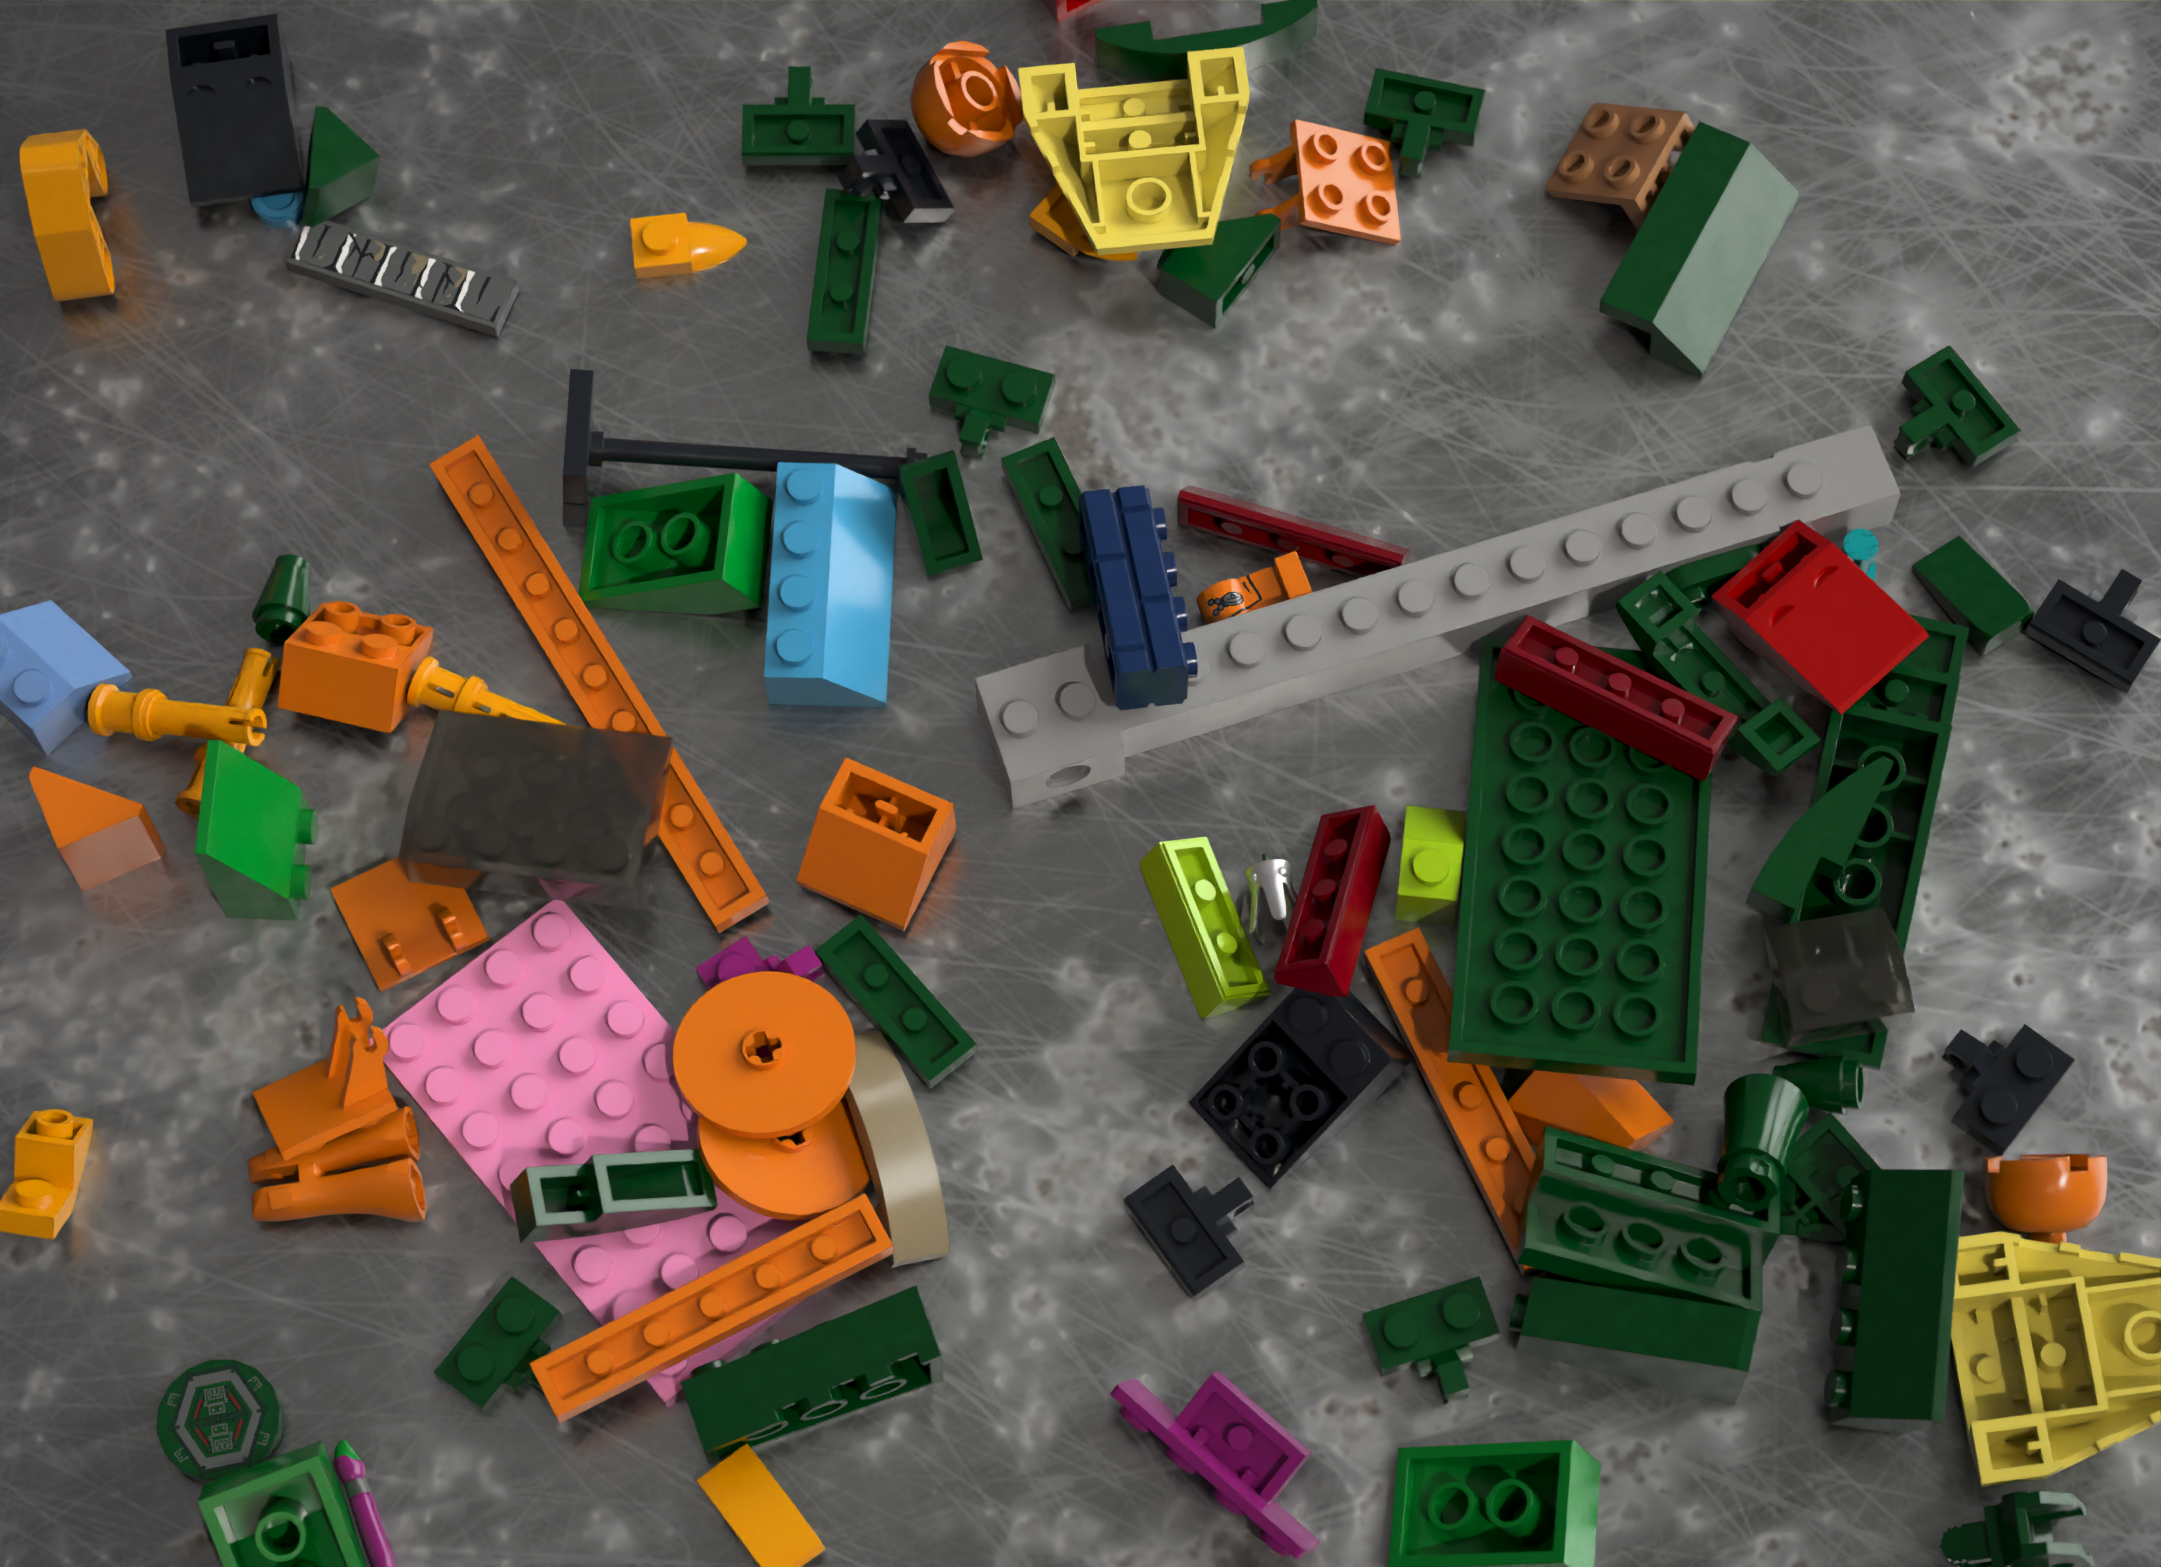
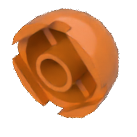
(965, 101)
(2046, 1193)

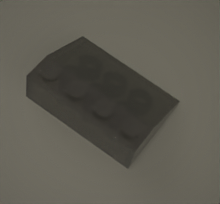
(537, 810)

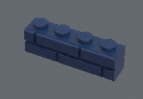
(1134, 597)

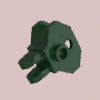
(2019, 1533)

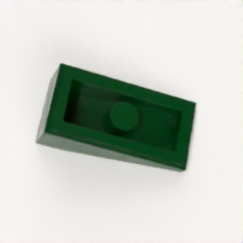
(1974, 594)

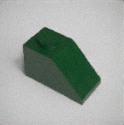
(1214, 276)

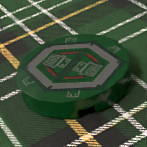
(219, 1420)

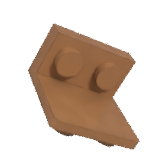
(1621, 157)

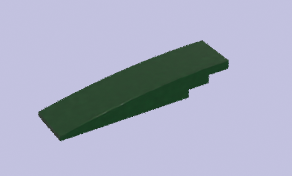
(1909, 722)

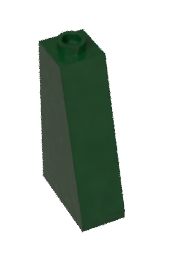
(1638, 1336)

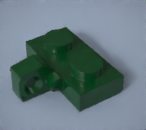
(1422, 114)
(798, 127)
(989, 396)
(1953, 410)
(1433, 1334)
(500, 1347)

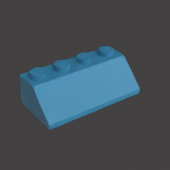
(830, 588)

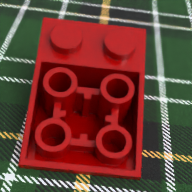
(1817, 617)

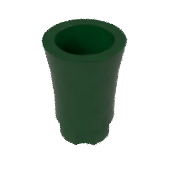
(1758, 1138)

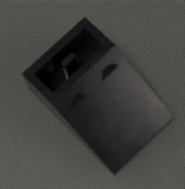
(235, 109)
(1300, 1081)

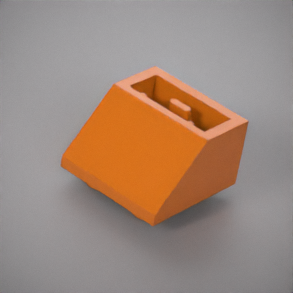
(352, 666)
(876, 844)

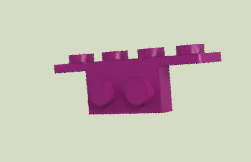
(1233, 1448)

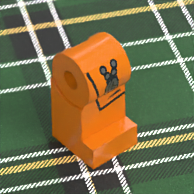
(1254, 591)

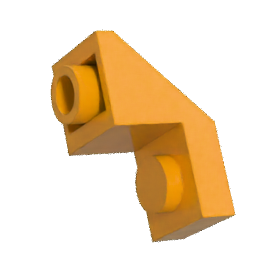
(46, 1173)

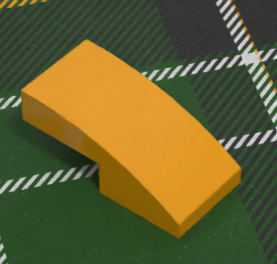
(759, 1511)

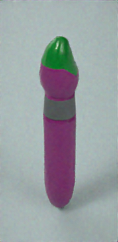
(363, 1506)

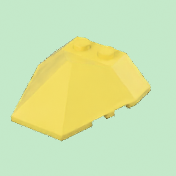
(1143, 158)
(2052, 1352)

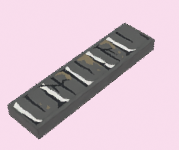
(403, 276)

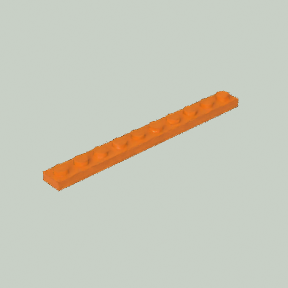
(594, 673)

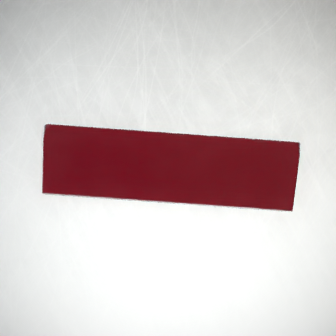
(1286, 533)
(1615, 697)
(1334, 902)

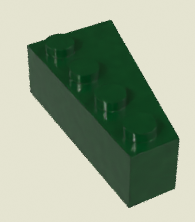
(814, 1375)

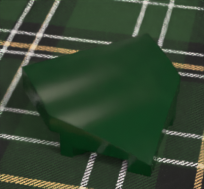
(1816, 1179)

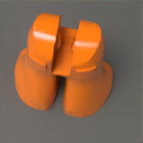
(381, 1190)

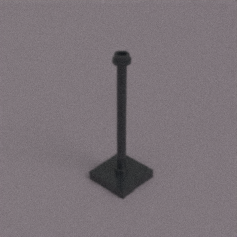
(590, 448)

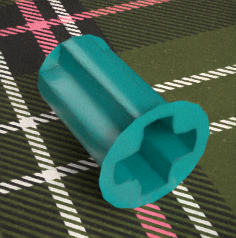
(1861, 547)

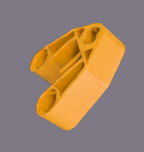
(58, 180)

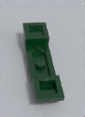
(1135, 54)
(1684, 656)

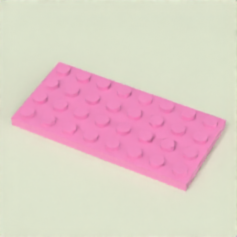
(558, 1059)

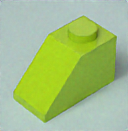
(1430, 865)

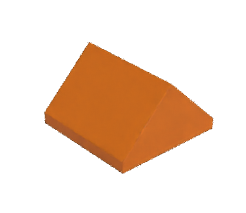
(95, 829)
(1590, 1107)

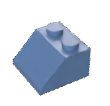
(50, 673)

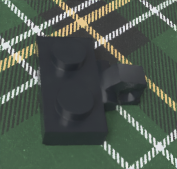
(896, 170)
(2096, 630)
(2004, 1084)
(1192, 1228)

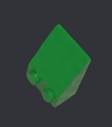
(678, 547)
(253, 837)
(1495, 1505)
(282, 1514)

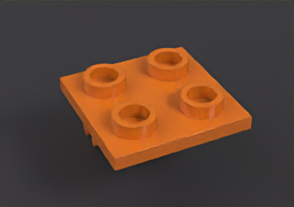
(1341, 180)
(405, 923)
(334, 1094)

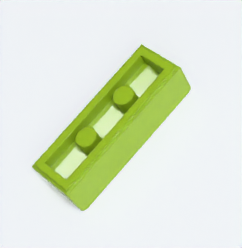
(1203, 926)

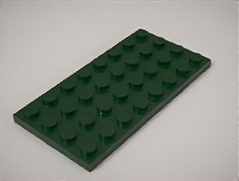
(1577, 896)

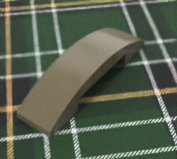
(897, 1154)

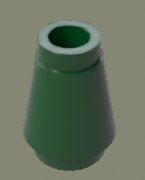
(284, 599)
(1828, 1082)

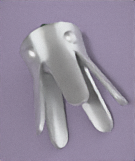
(1270, 889)

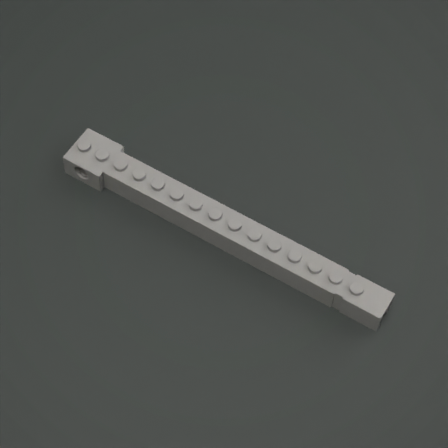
(1058, 717)

